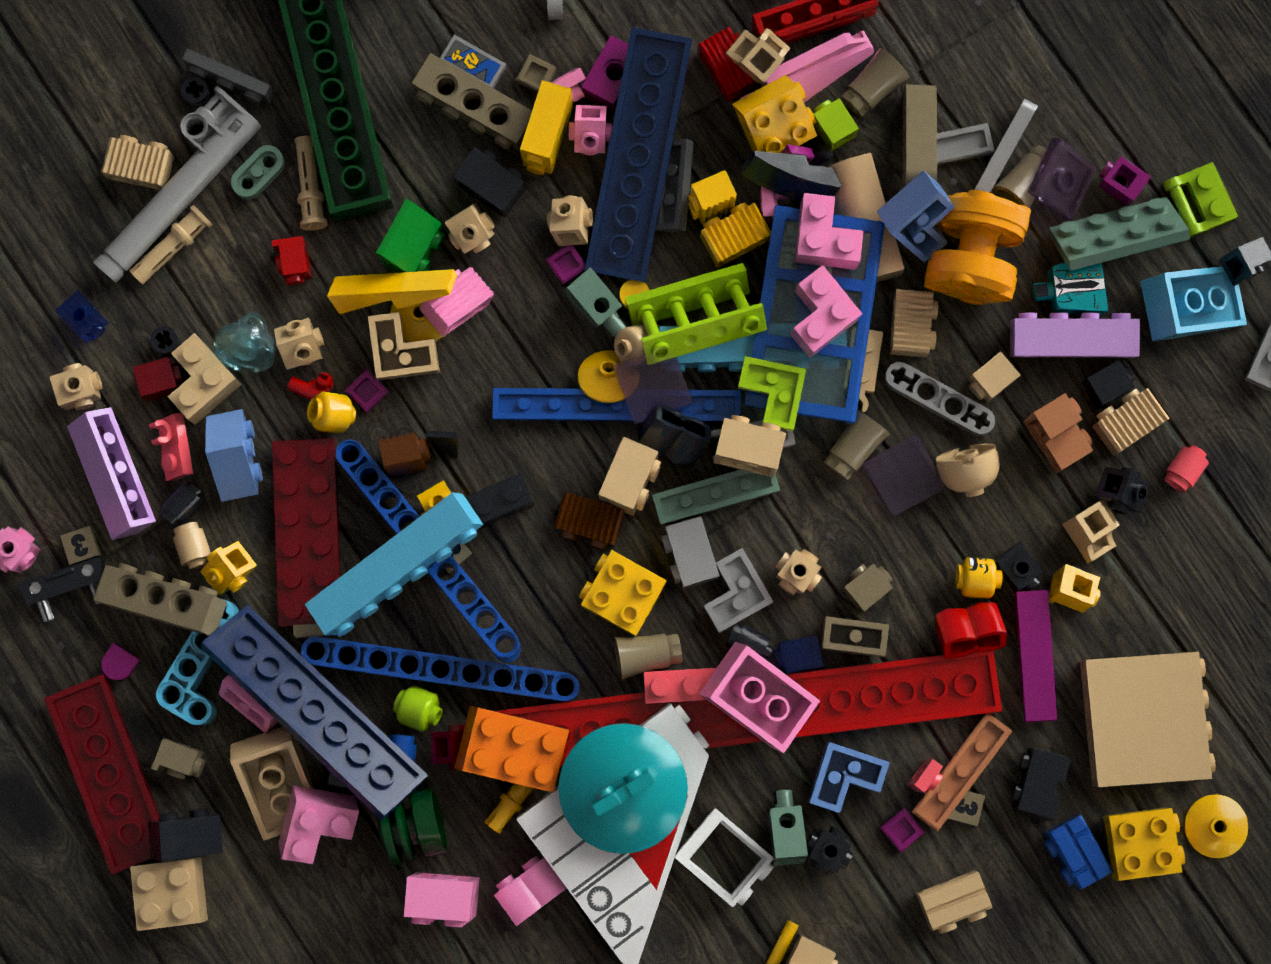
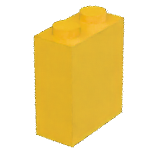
(546, 128)

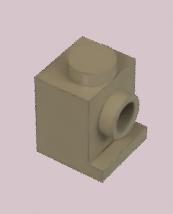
(179, 759)

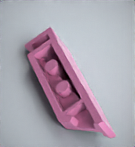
(824, 63)

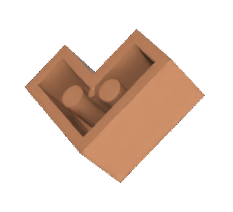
(1057, 432)

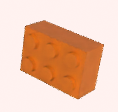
(511, 749)

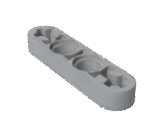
(1006, 146)
(937, 403)

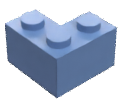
(914, 214)
(231, 453)
(842, 767)

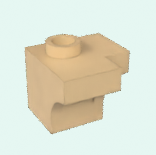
(759, 55)
(1093, 530)

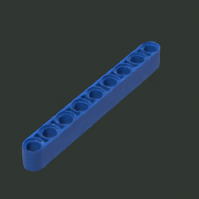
(451, 588)
(426, 663)

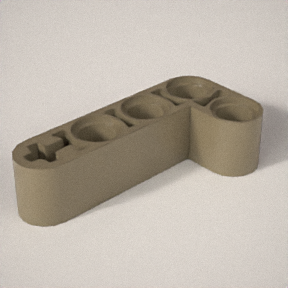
(919, 132)

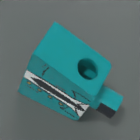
(1073, 290)

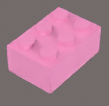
(759, 697)
(441, 898)

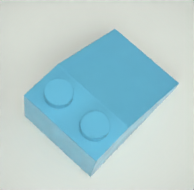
(1192, 303)

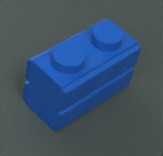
(1077, 852)

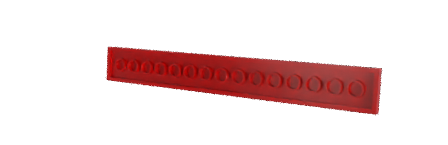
(847, 695)

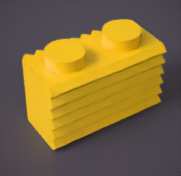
(711, 197)
(735, 234)

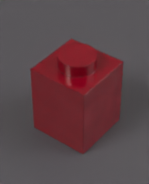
(158, 378)

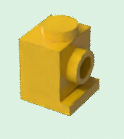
(1074, 588)

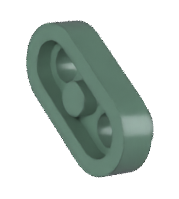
(255, 170)

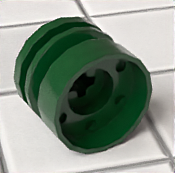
(414, 826)

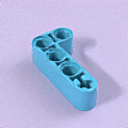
(187, 685)

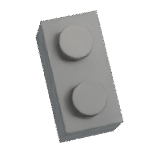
(690, 552)

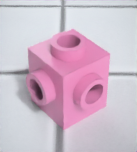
(590, 129)
(23, 553)

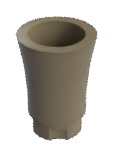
(874, 83)
(1018, 180)
(855, 445)
(646, 653)

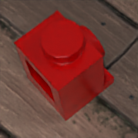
(292, 259)

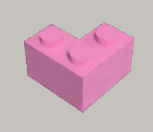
(819, 241)
(830, 309)
(315, 814)

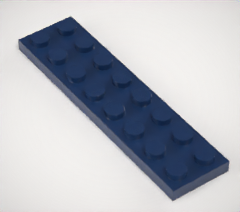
(638, 154)
(314, 712)

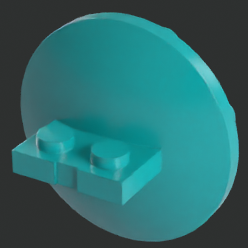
(623, 788)

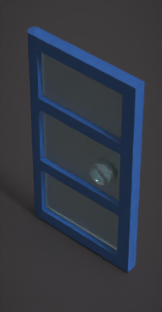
(836, 371)

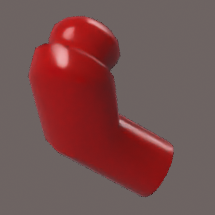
(310, 389)

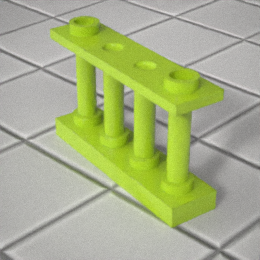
(689, 295)

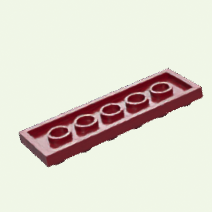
(305, 524)
(105, 770)

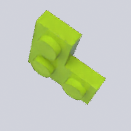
(780, 383)

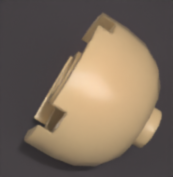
(969, 469)

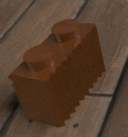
(404, 454)
(588, 520)

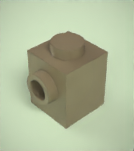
(867, 586)

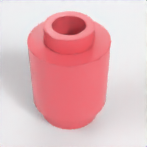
(1186, 468)

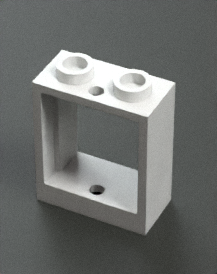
(760, 870)

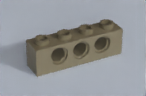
(437, 73)
(116, 592)

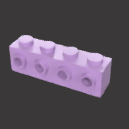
(1075, 337)
(111, 473)

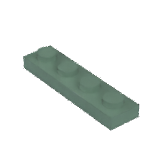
(712, 495)

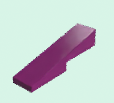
(1035, 656)

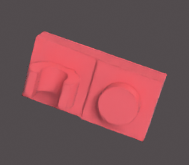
(175, 447)

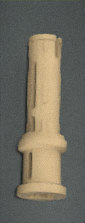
(310, 196)
(180, 235)

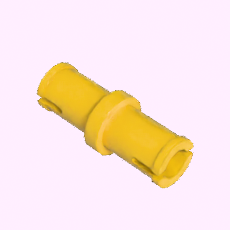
(508, 806)

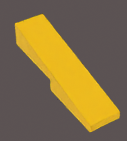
(403, 289)

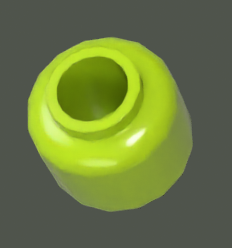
(417, 708)

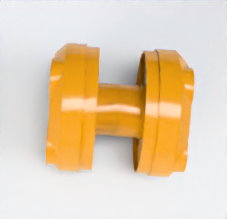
(972, 270)

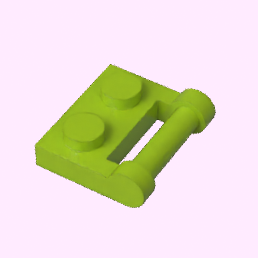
(1208, 195)

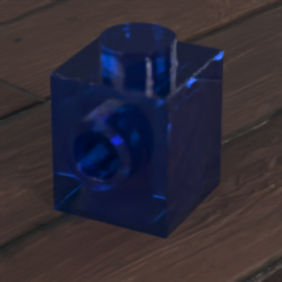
(82, 317)

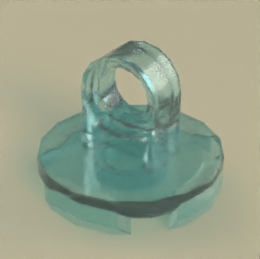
(246, 344)

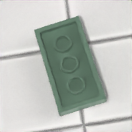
(1119, 233)

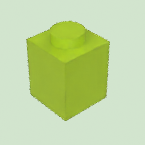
(834, 124)

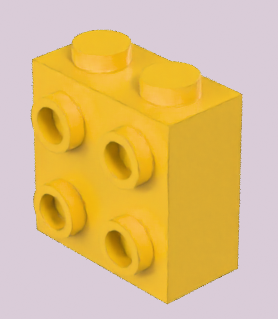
(776, 116)
(622, 592)
(1143, 843)

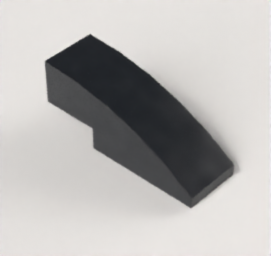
(790, 175)

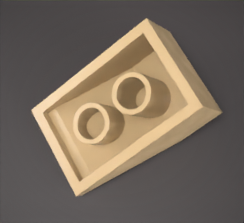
(266, 772)

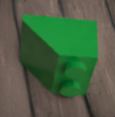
(411, 240)

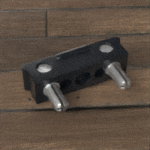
(60, 582)

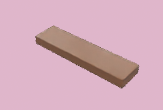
(962, 771)

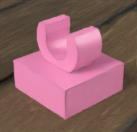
(570, 80)
(767, 203)

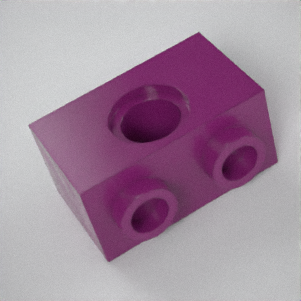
(597, 85)

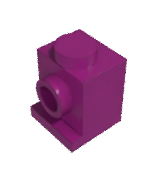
(1133, 178)

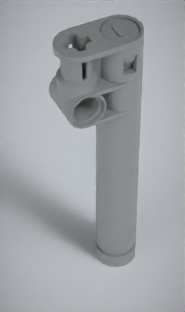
(223, 136)

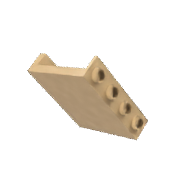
(1146, 719)

